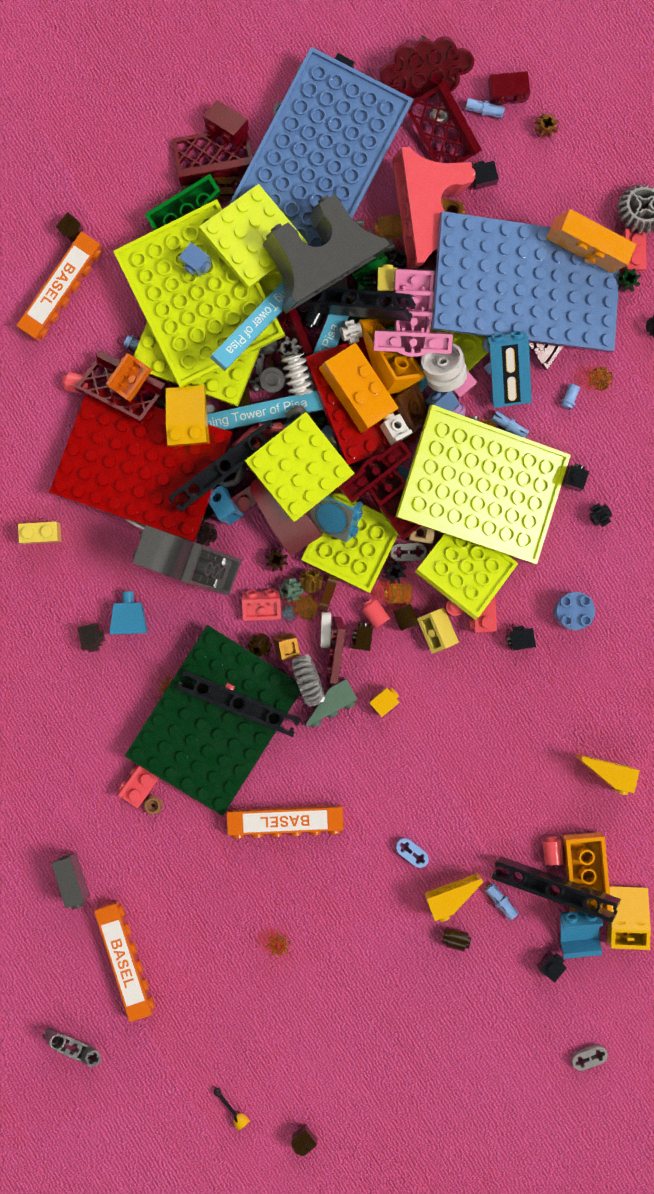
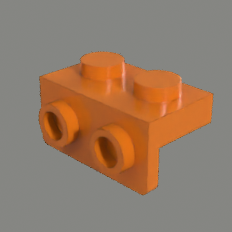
(128, 377)

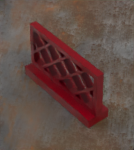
(455, 115)
(219, 169)
(299, 333)
(109, 365)

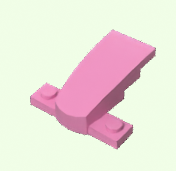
(415, 336)

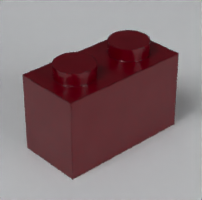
(509, 87)
(226, 123)

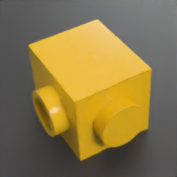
(385, 701)

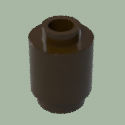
(456, 939)

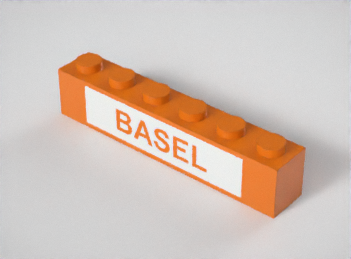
(60, 286)
(285, 820)
(124, 961)

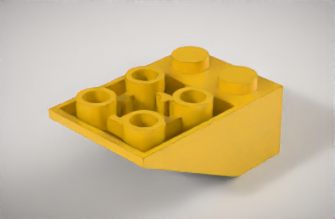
(632, 924)

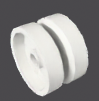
(445, 371)

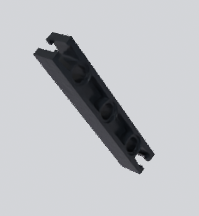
(360, 304)
(214, 475)
(251, 708)
(570, 894)

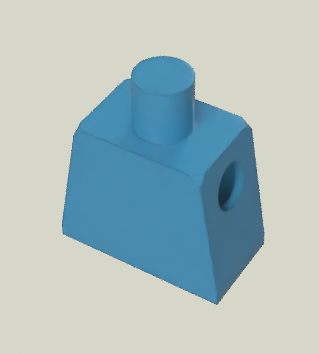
(223, 505)
(128, 616)

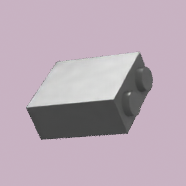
(71, 881)

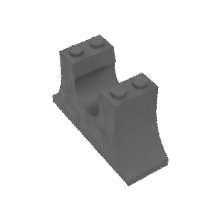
(313, 269)
(186, 560)

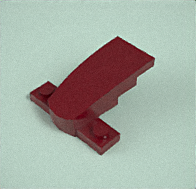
(384, 485)
(291, 535)

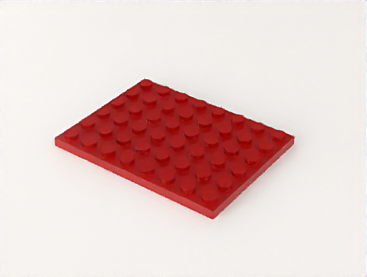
(131, 468)

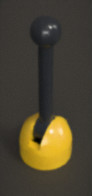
(239, 1120)

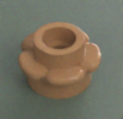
(153, 800)

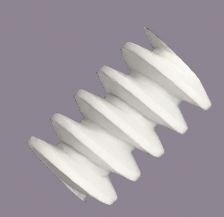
(296, 374)

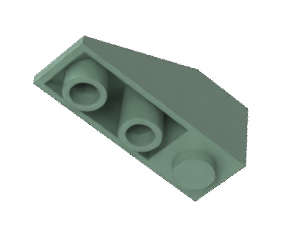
(336, 697)

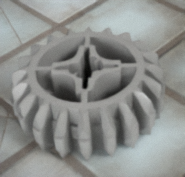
(638, 199)
(308, 680)

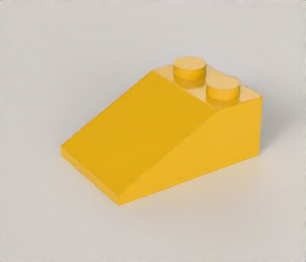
(186, 416)
(618, 776)
(450, 897)

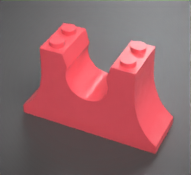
(419, 194)

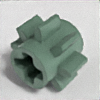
(291, 590)

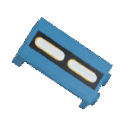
(510, 369)

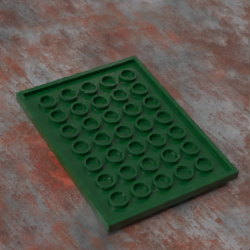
(204, 745)

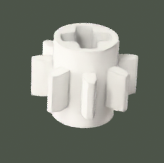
(351, 332)

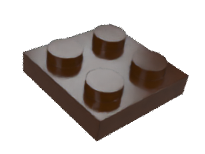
(412, 407)

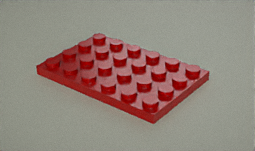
(351, 442)

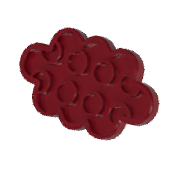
(426, 66)

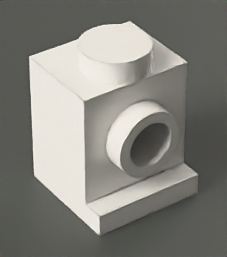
(395, 434)

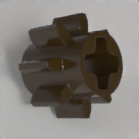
(281, 561)
(259, 645)

